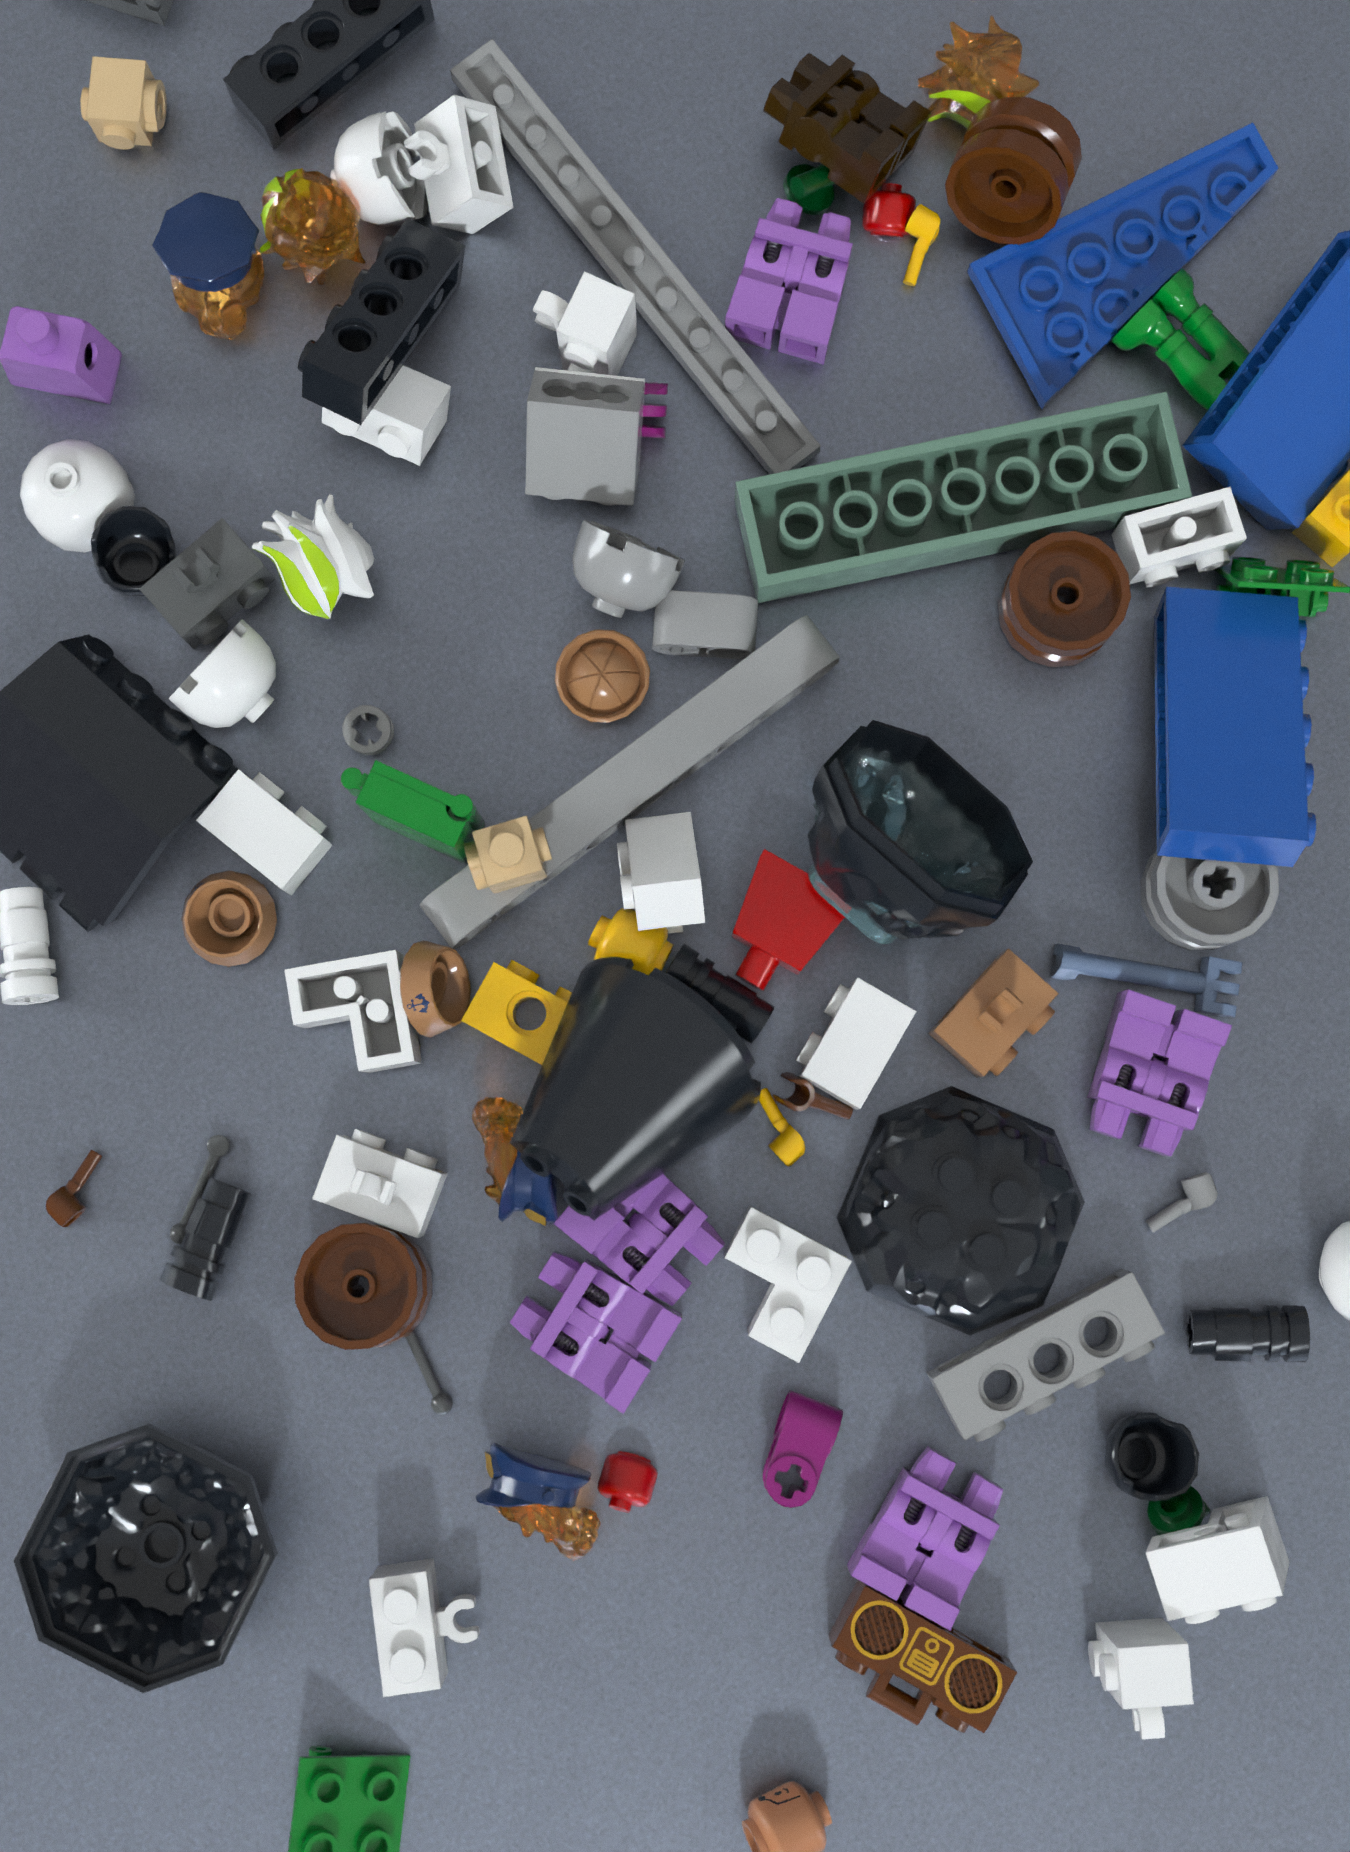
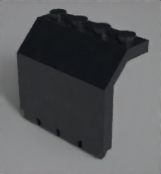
(96, 777)

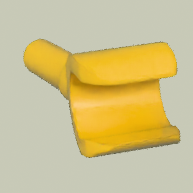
(925, 227)
(788, 1144)

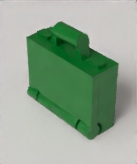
(415, 808)

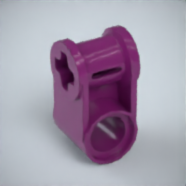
(802, 1438)

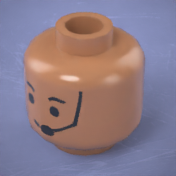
(787, 1820)

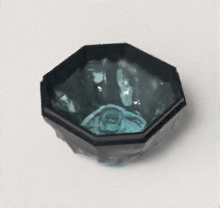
(910, 839)

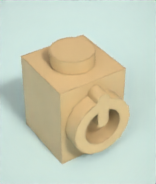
(123, 102)
(507, 855)

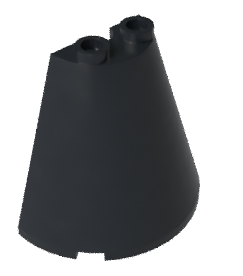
(631, 1085)

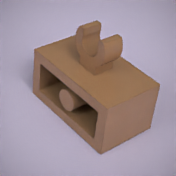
(994, 1015)

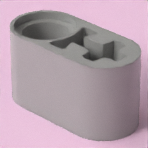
(705, 625)

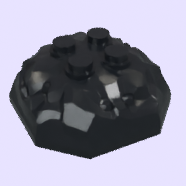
(960, 1210)
(145, 1557)

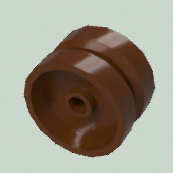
(1013, 170)
(1093, 592)
(333, 1300)

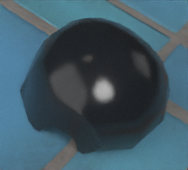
(131, 548)
(1151, 1457)

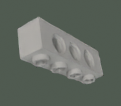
(1130, 1336)

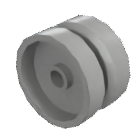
(1190, 917)

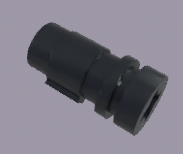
(729, 997)
(206, 1240)
(1245, 1333)

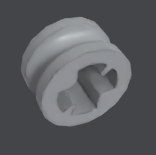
(352, 735)

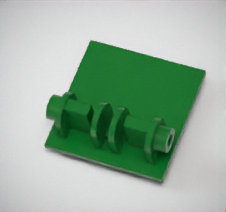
(1298, 579)
(348, 1802)

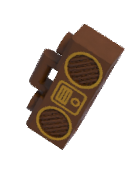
(944, 1664)

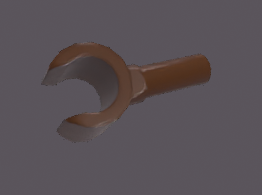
(805, 1097)
(63, 1204)

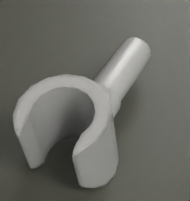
(1199, 1193)

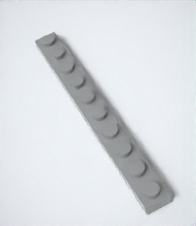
(637, 263)

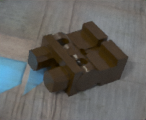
(845, 123)

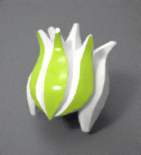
(318, 558)

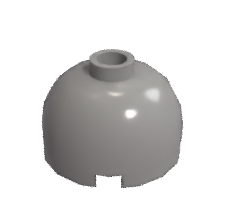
(622, 569)

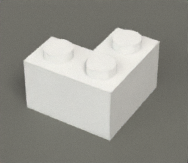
(365, 994)
(801, 1278)
(1220, 1563)

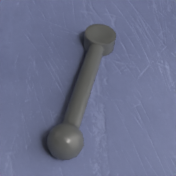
(218, 1147)
(441, 1402)

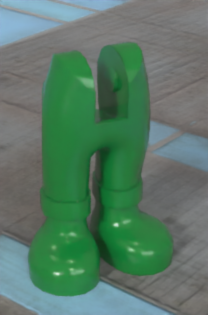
(1196, 374)

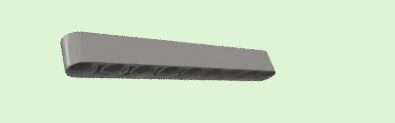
(646, 771)

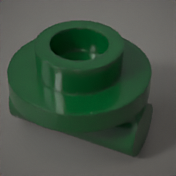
(809, 188)
(1177, 1513)

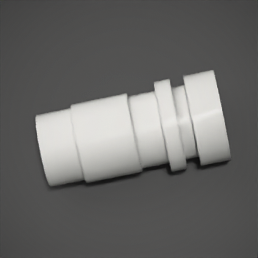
(25, 948)

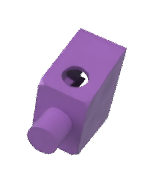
(49, 355)

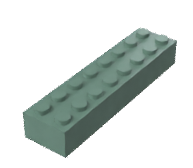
(958, 496)

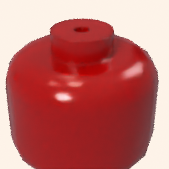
(888, 211)
(627, 1481)

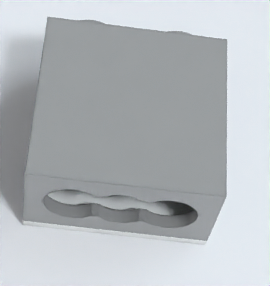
(584, 436)

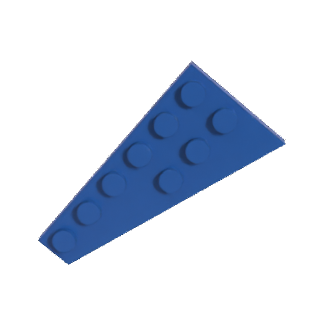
(1102, 263)

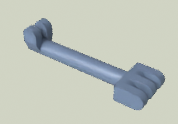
(1205, 983)

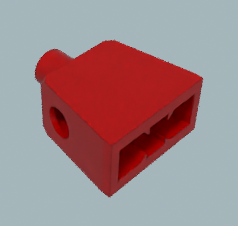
(781, 921)

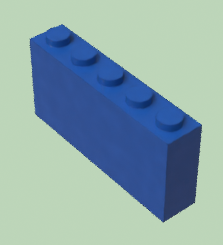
(1285, 413)
(1231, 728)

